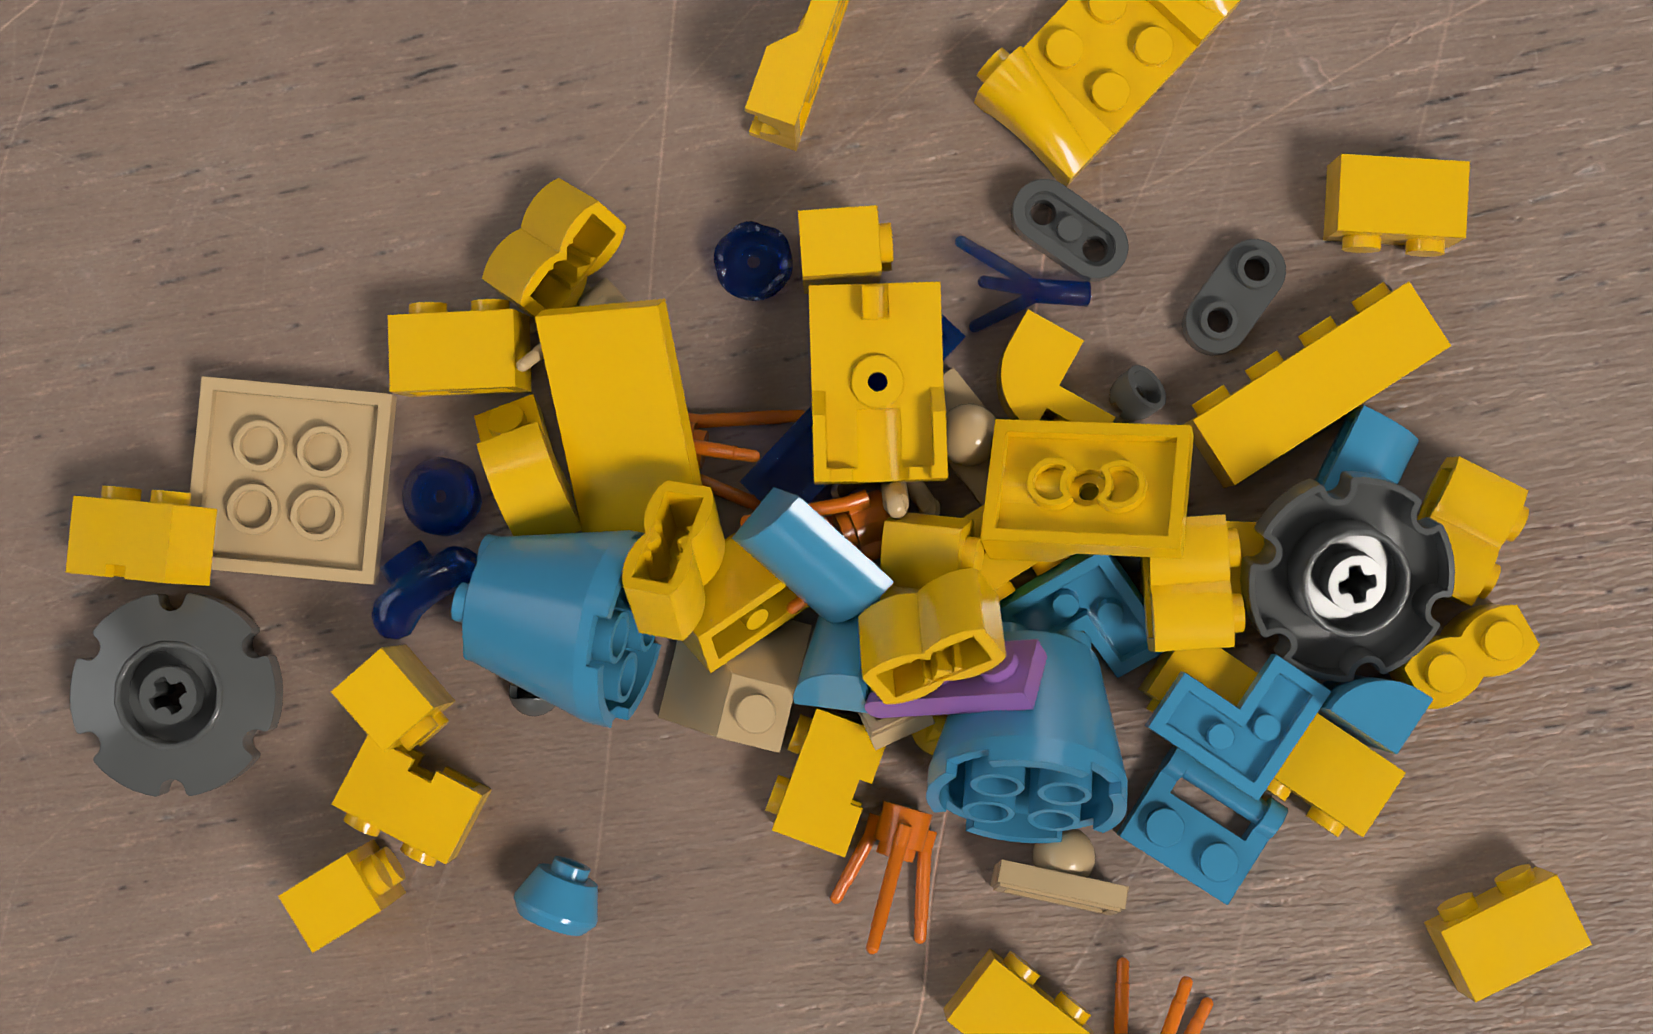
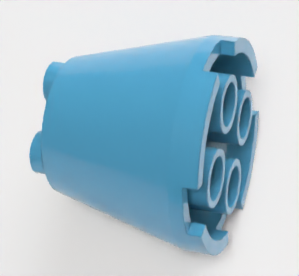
(558, 621)
(1040, 767)

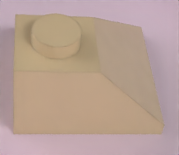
(745, 697)

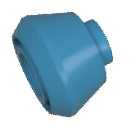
(559, 897)

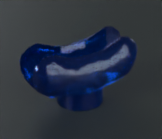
(417, 584)

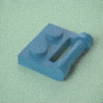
(1190, 840)

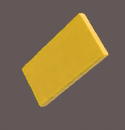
(617, 407)

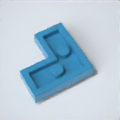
(1091, 597)
(1246, 740)

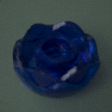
(748, 241)
(461, 502)

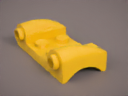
(1092, 73)

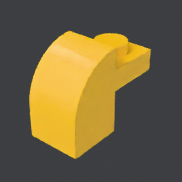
(1033, 370)
(525, 470)

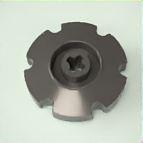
(1385, 604)
(128, 684)

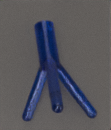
(1032, 289)

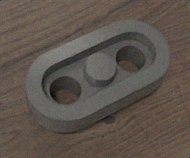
(1071, 227)
(1235, 296)

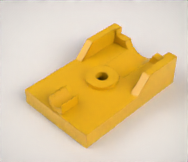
(792, 75)
(869, 432)
(1044, 465)

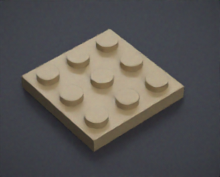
(294, 477)

